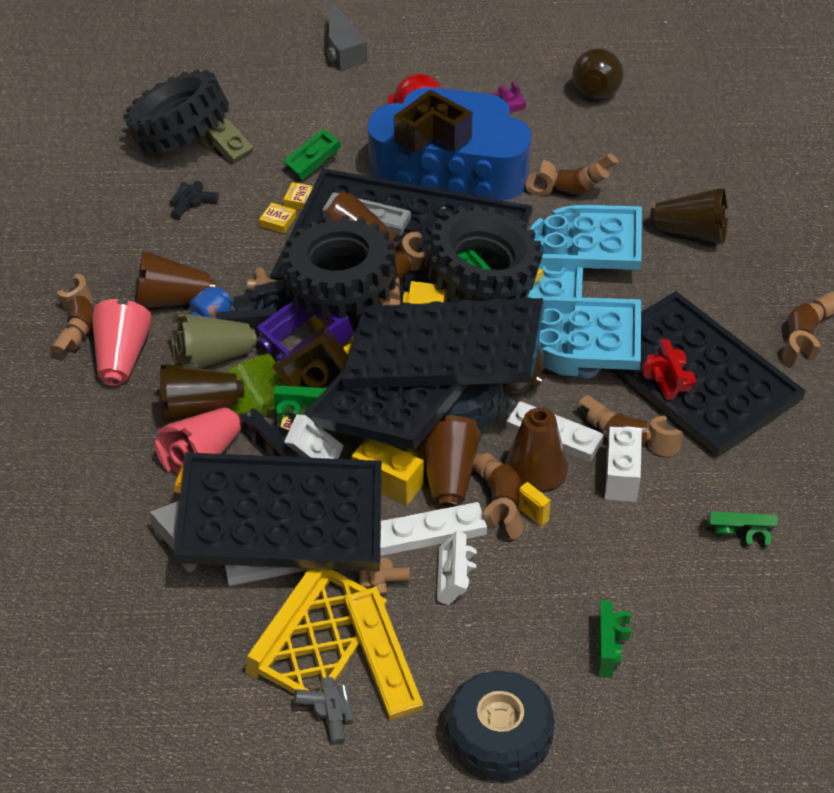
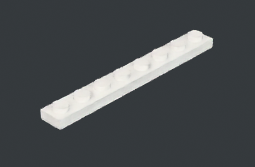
(396, 536)

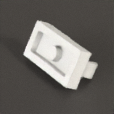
(312, 440)
(454, 567)

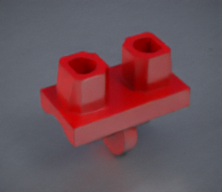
(666, 369)

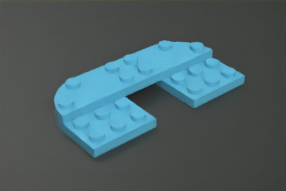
(581, 329)

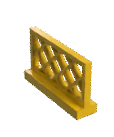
(287, 624)

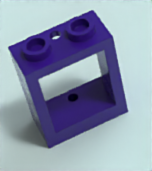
(289, 319)

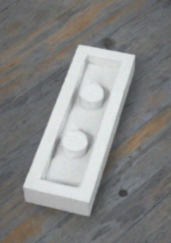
(576, 438)

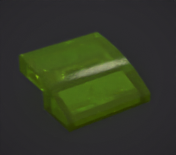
(258, 384)

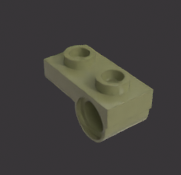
(227, 141)

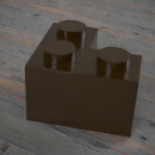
(432, 119)

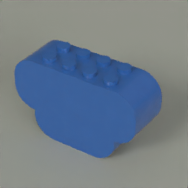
(486, 166)

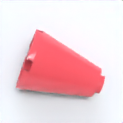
(118, 338)
(198, 434)

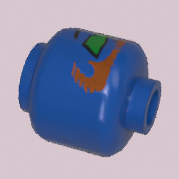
(210, 302)

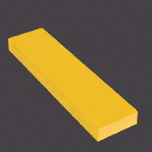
(383, 653)

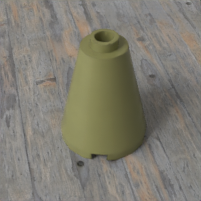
(209, 340)

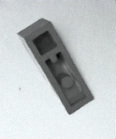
(346, 44)

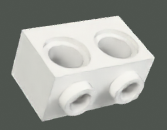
(623, 464)

